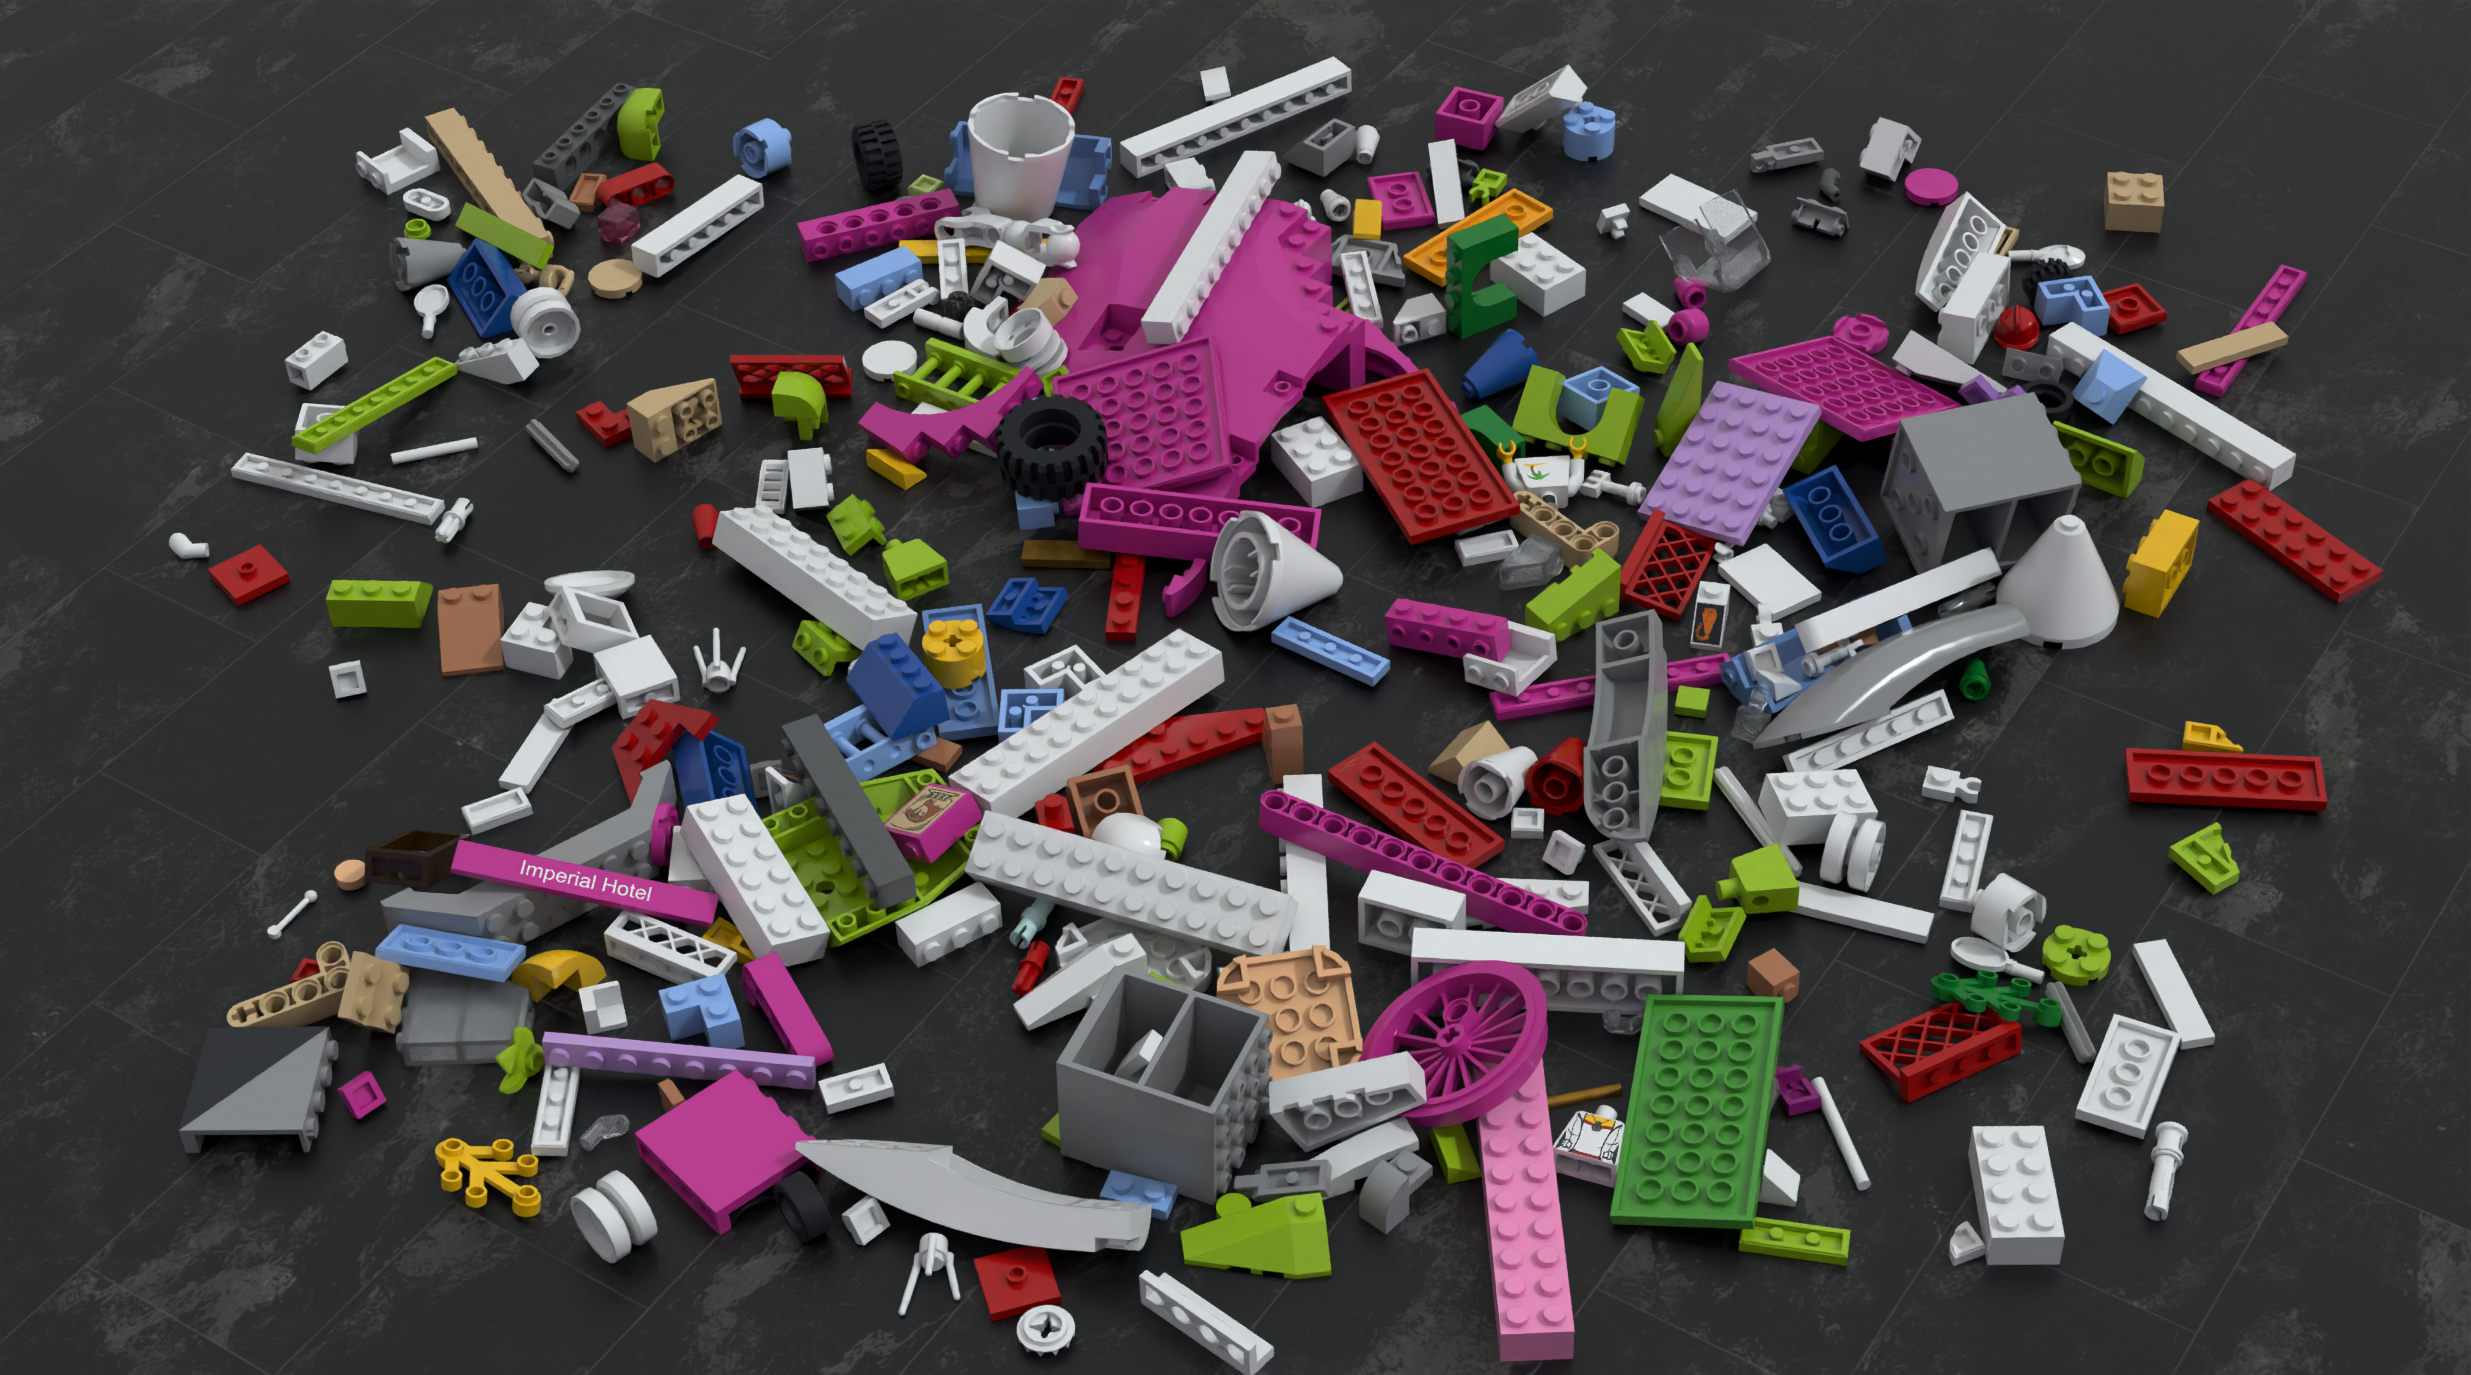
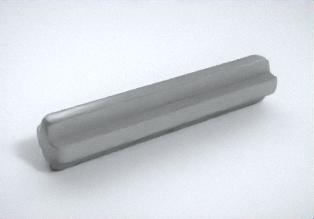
(552, 445)
(2072, 1024)

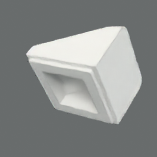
(1778, 683)

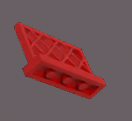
(759, 373)
(1645, 551)
(1951, 1061)

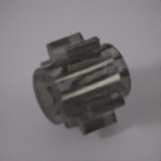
(958, 305)

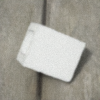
(603, 1007)

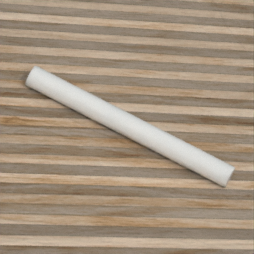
(1841, 1135)

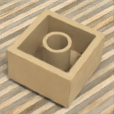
(2133, 202)

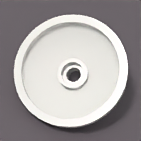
(602, 583)

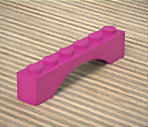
(1384, 356)

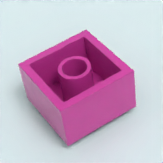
(1468, 118)

